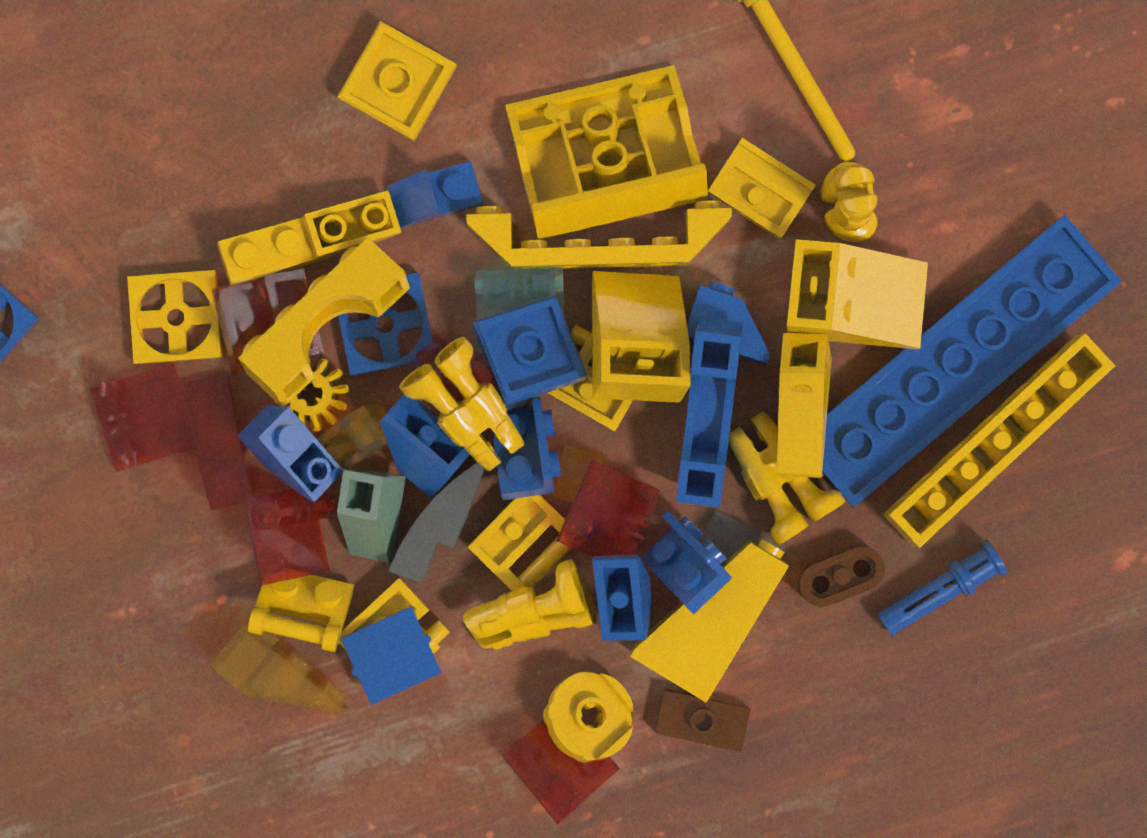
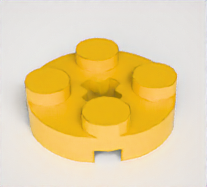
(614, 717)

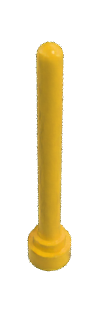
(802, 77)

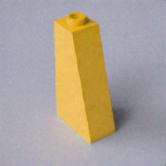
(700, 646)

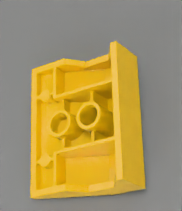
(607, 152)

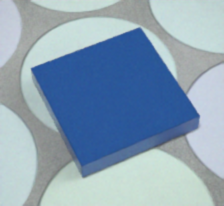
(529, 351)

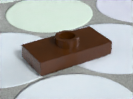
(702, 722)

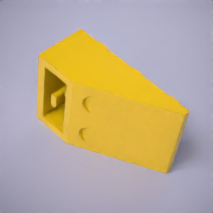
(856, 295)
(639, 337)

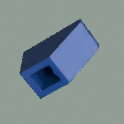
(290, 451)

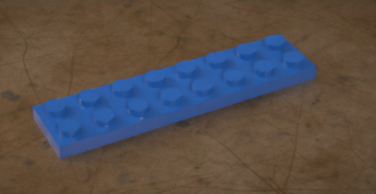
(962, 358)

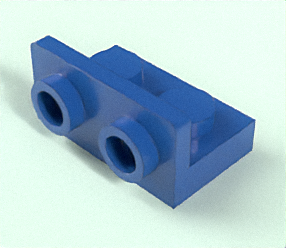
(532, 466)
(686, 565)

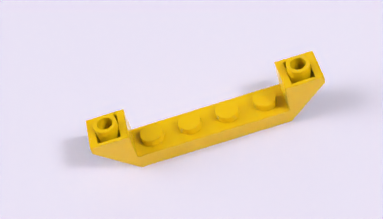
(701, 227)

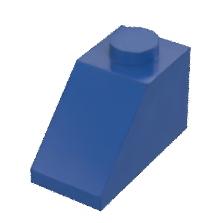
(720, 304)
(420, 445)
(623, 597)

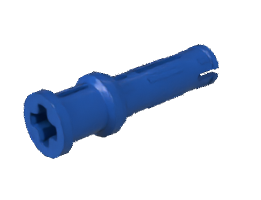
(965, 583)

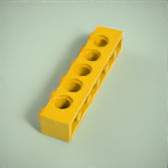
(998, 440)

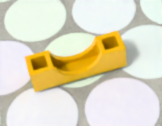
(360, 283)

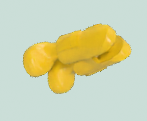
(852, 191)
(468, 418)
(762, 480)
(525, 616)

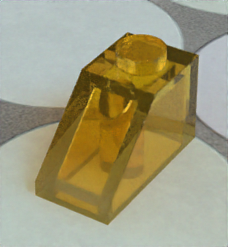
(356, 436)

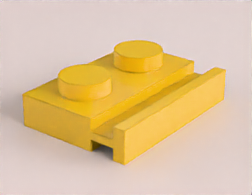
(761, 188)

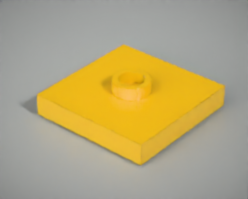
(397, 81)

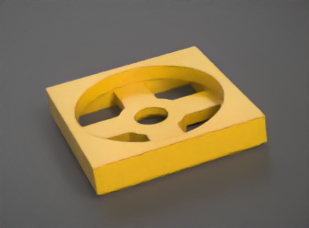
(177, 336)

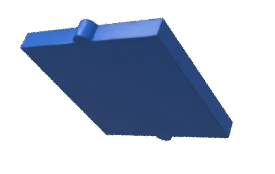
(391, 655)

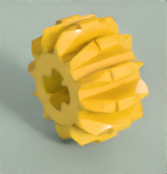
(328, 398)

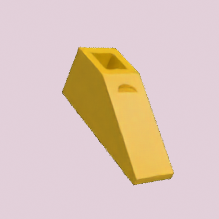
(803, 404)

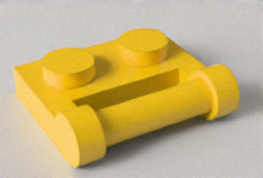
(513, 534)
(306, 599)

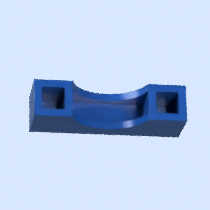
(709, 411)

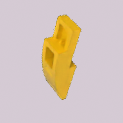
(309, 238)

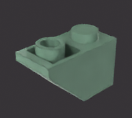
(370, 512)

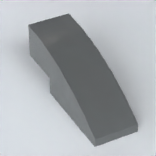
(438, 523)

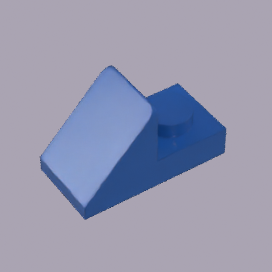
(435, 194)

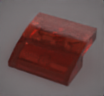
(253, 307)

